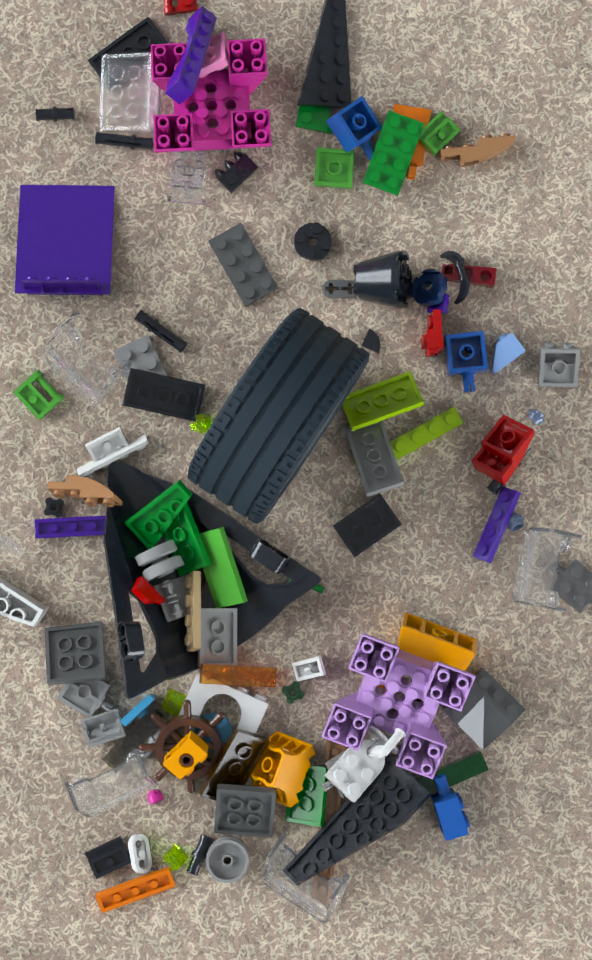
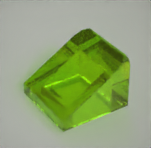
(173, 702)

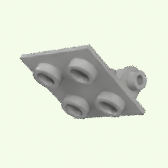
(174, 594)

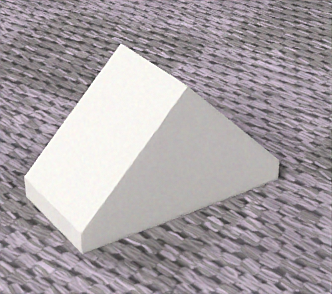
(309, 668)

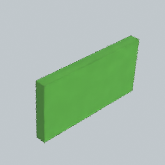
(222, 573)

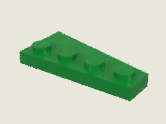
(157, 515)

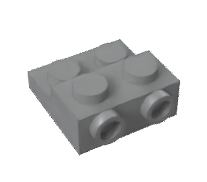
(558, 365)

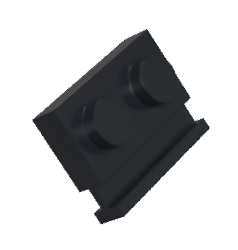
(108, 857)

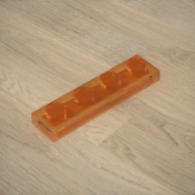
(238, 675)

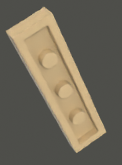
(193, 616)

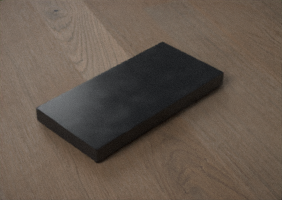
(133, 41)
(163, 394)

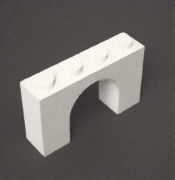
(251, 707)

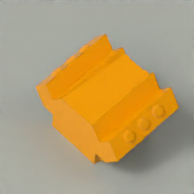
(284, 767)

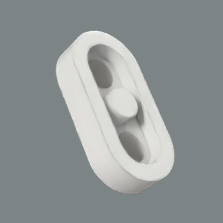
(140, 853)

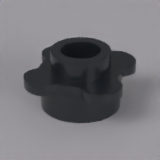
(57, 511)

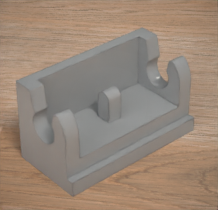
(103, 728)

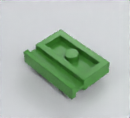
(438, 133)

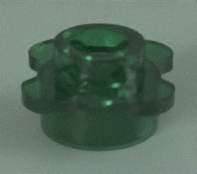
(293, 687)

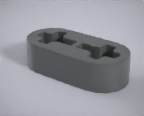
(342, 294)

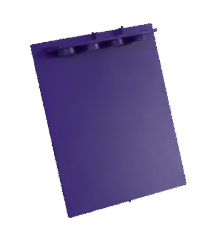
(64, 240)

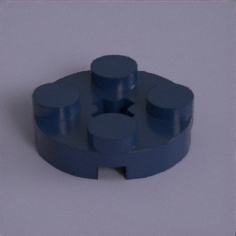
(435, 294)

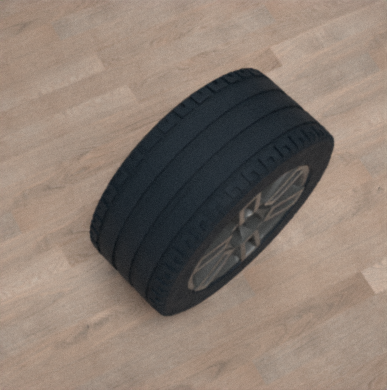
(277, 414)

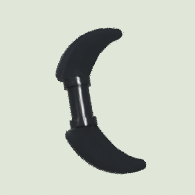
(458, 262)

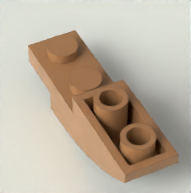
(485, 149)
(86, 489)

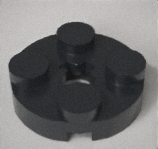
(317, 232)

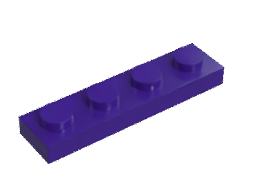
(496, 524)
(69, 527)

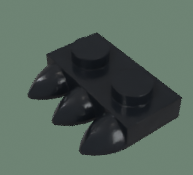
(236, 172)

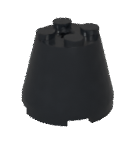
(384, 280)

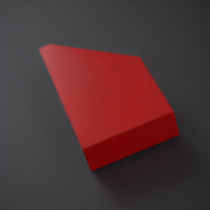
(146, 592)

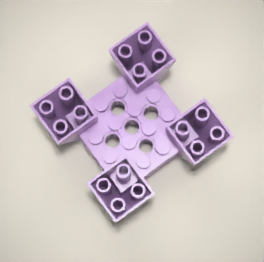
(371, 705)

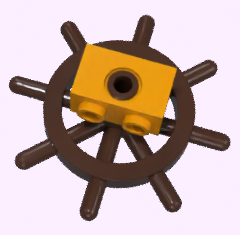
(189, 749)

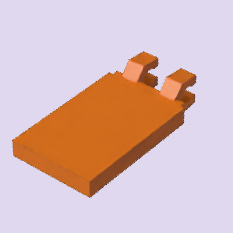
(422, 115)

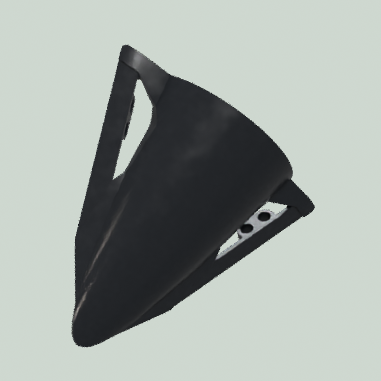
(122, 547)

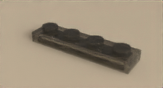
(134, 737)

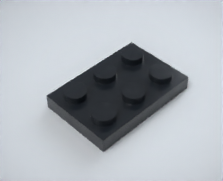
(367, 525)

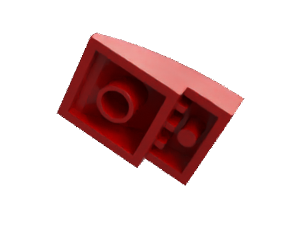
(503, 449)

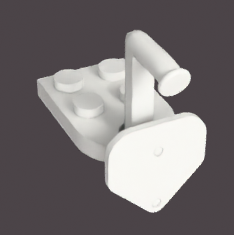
(356, 769)

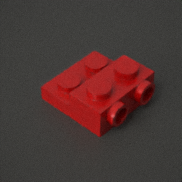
(433, 338)

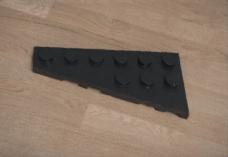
(328, 65)

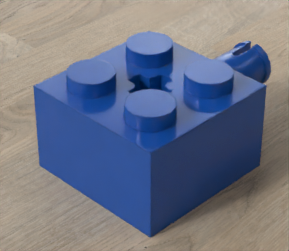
(355, 126)
(460, 365)
(448, 810)

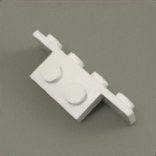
(108, 449)

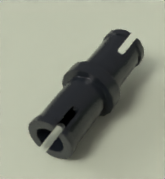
(54, 114)
(199, 855)

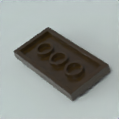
(235, 761)

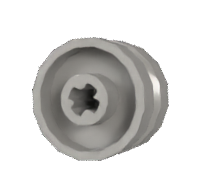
(159, 560)
(227, 847)

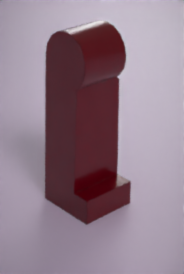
(478, 275)

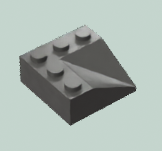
(486, 710)

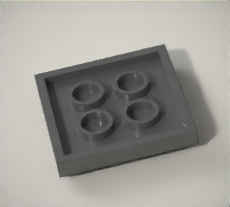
(75, 653)
(245, 810)

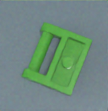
(33, 398)

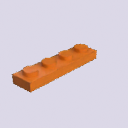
(135, 889)

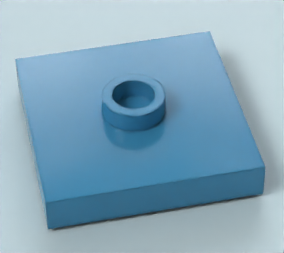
(139, 710)

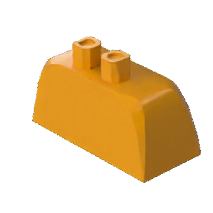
(436, 642)

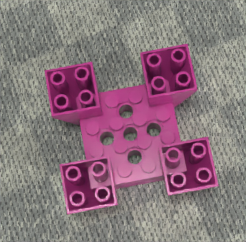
(231, 89)

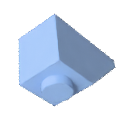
(505, 351)

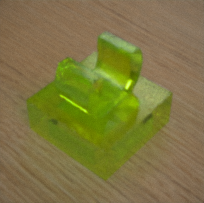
(202, 423)
(175, 857)

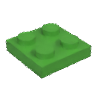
(334, 168)

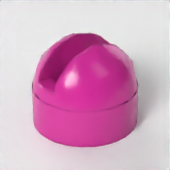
(155, 796)

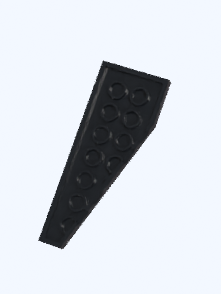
(378, 811)

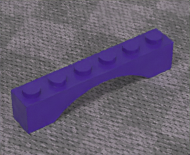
(185, 77)

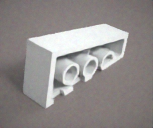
(19, 605)

